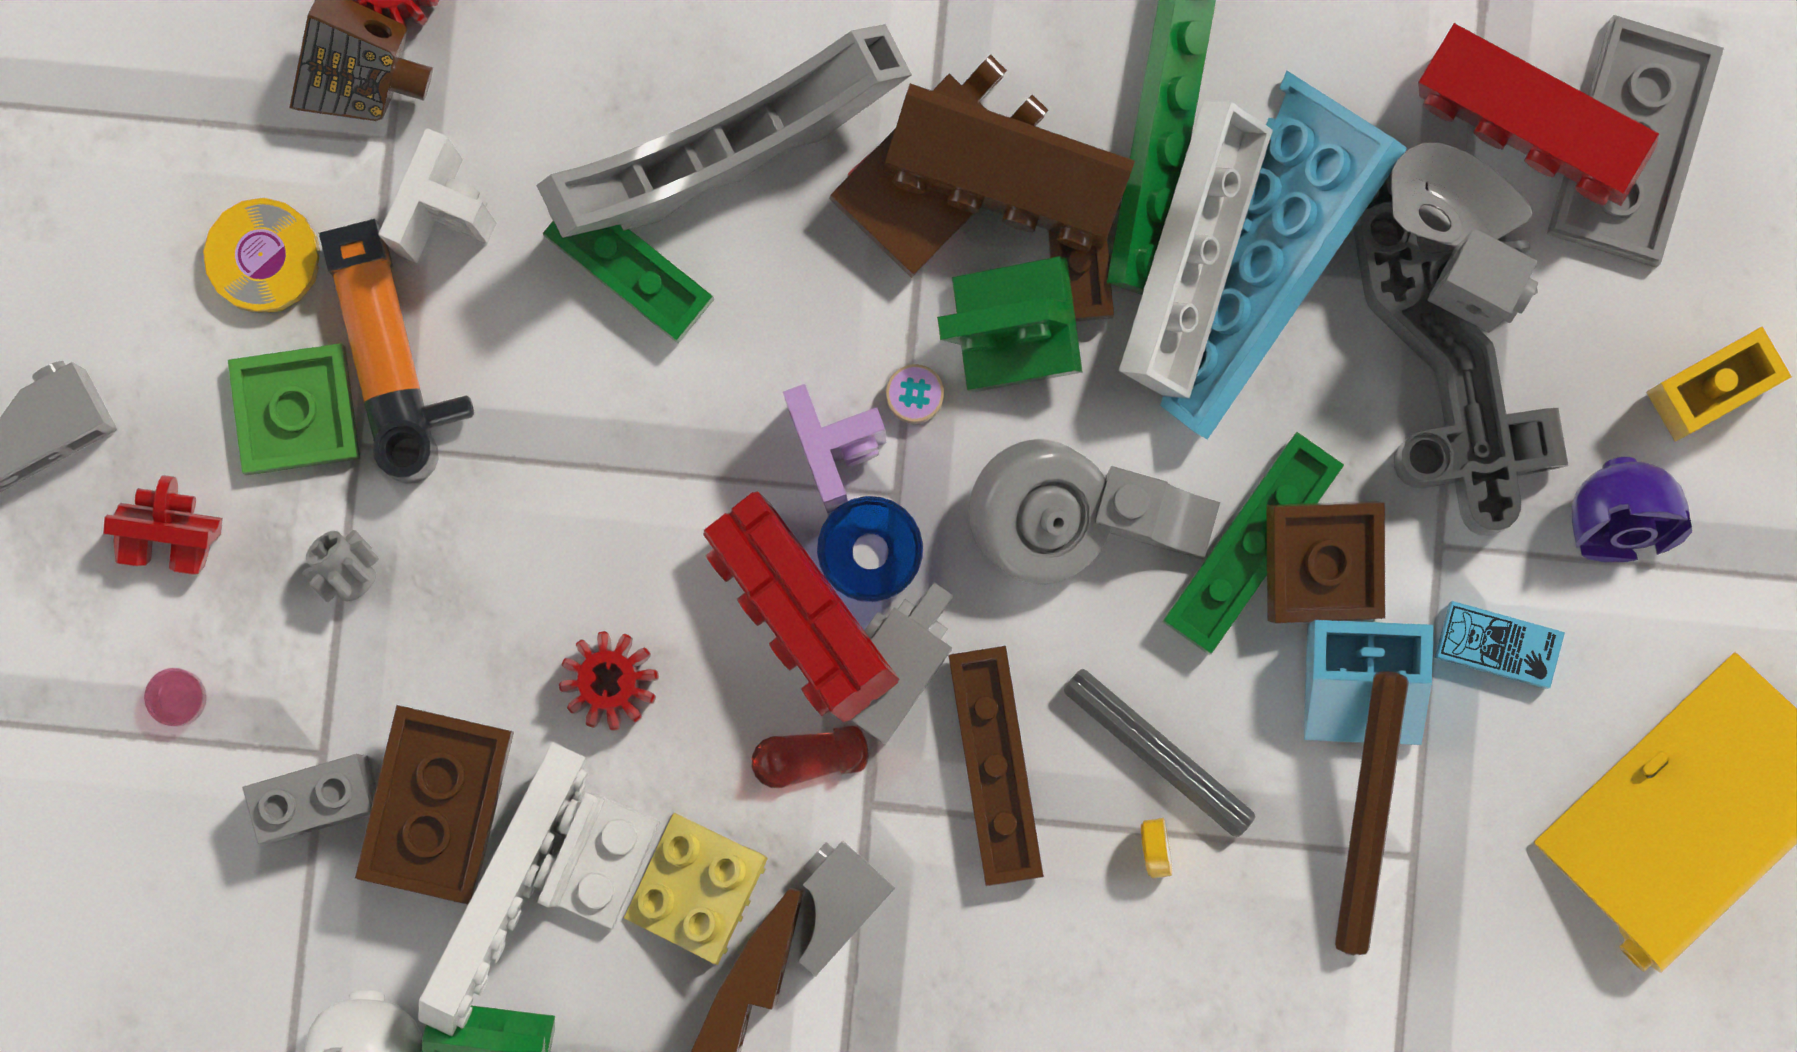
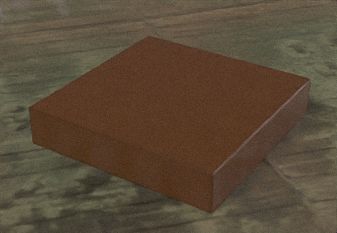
(1325, 561)

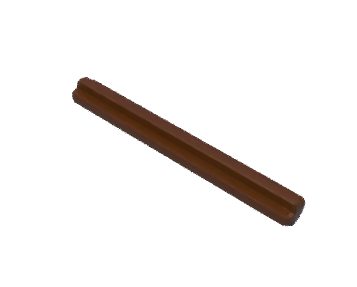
(1371, 812)

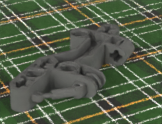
(1477, 430)

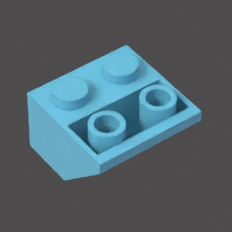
(1341, 673)

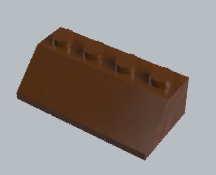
(1006, 168)

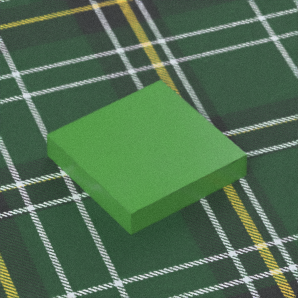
(293, 409)

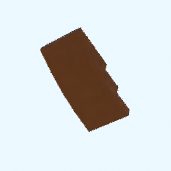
(752, 980)

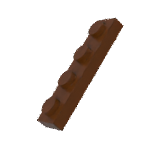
(995, 766)

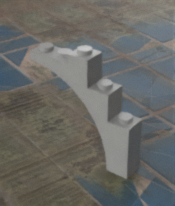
(730, 143)

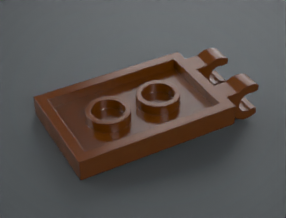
(912, 224)

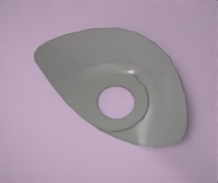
(1459, 187)

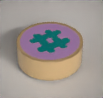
(915, 394)

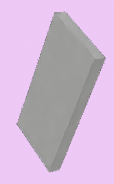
(1666, 87)

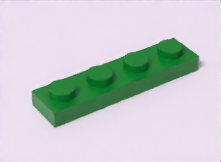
(1240, 557)

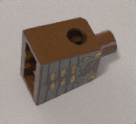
(354, 63)

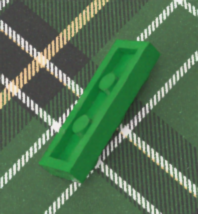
(637, 276)

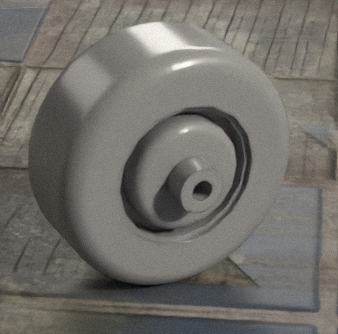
(1038, 511)

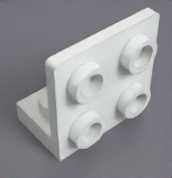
(596, 859)

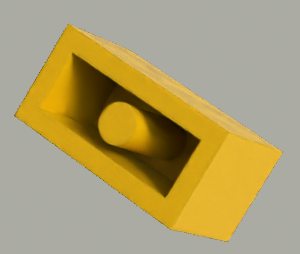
(1718, 384)

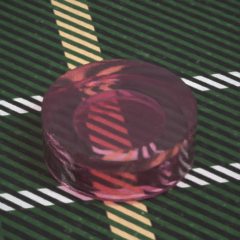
(175, 697)

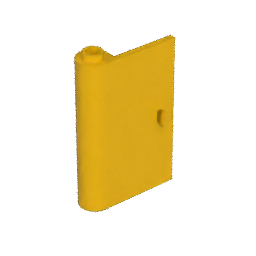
(1701, 832)

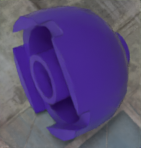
(1629, 509)

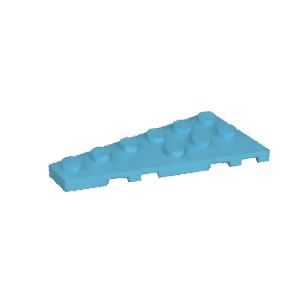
(1306, 200)

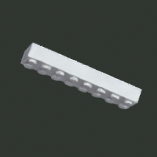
(1196, 249)
(500, 892)

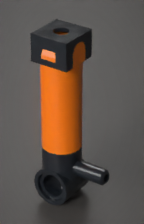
(382, 351)

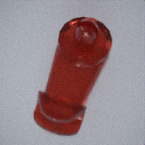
(800, 758)

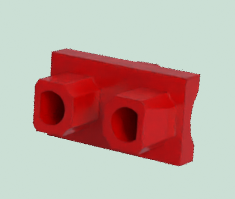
(166, 519)

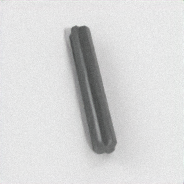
(1159, 753)

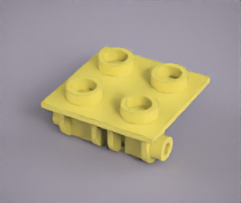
(696, 888)

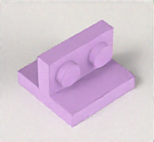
(850, 439)

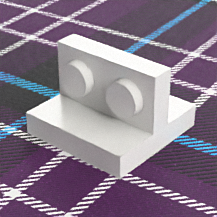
(432, 196)

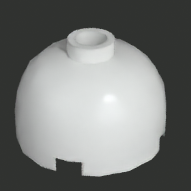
(364, 1025)

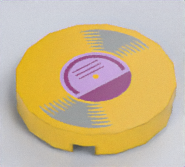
(261, 255)

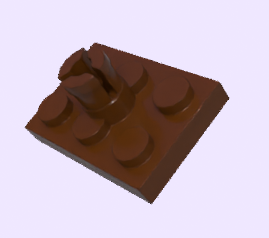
(434, 805)

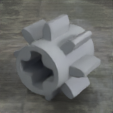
(340, 566)

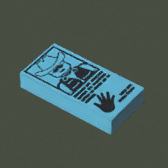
(1499, 645)

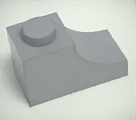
(1156, 513)
(844, 897)

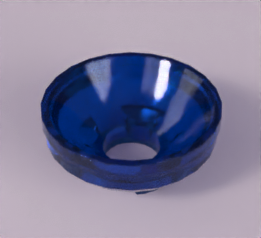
(862, 518)

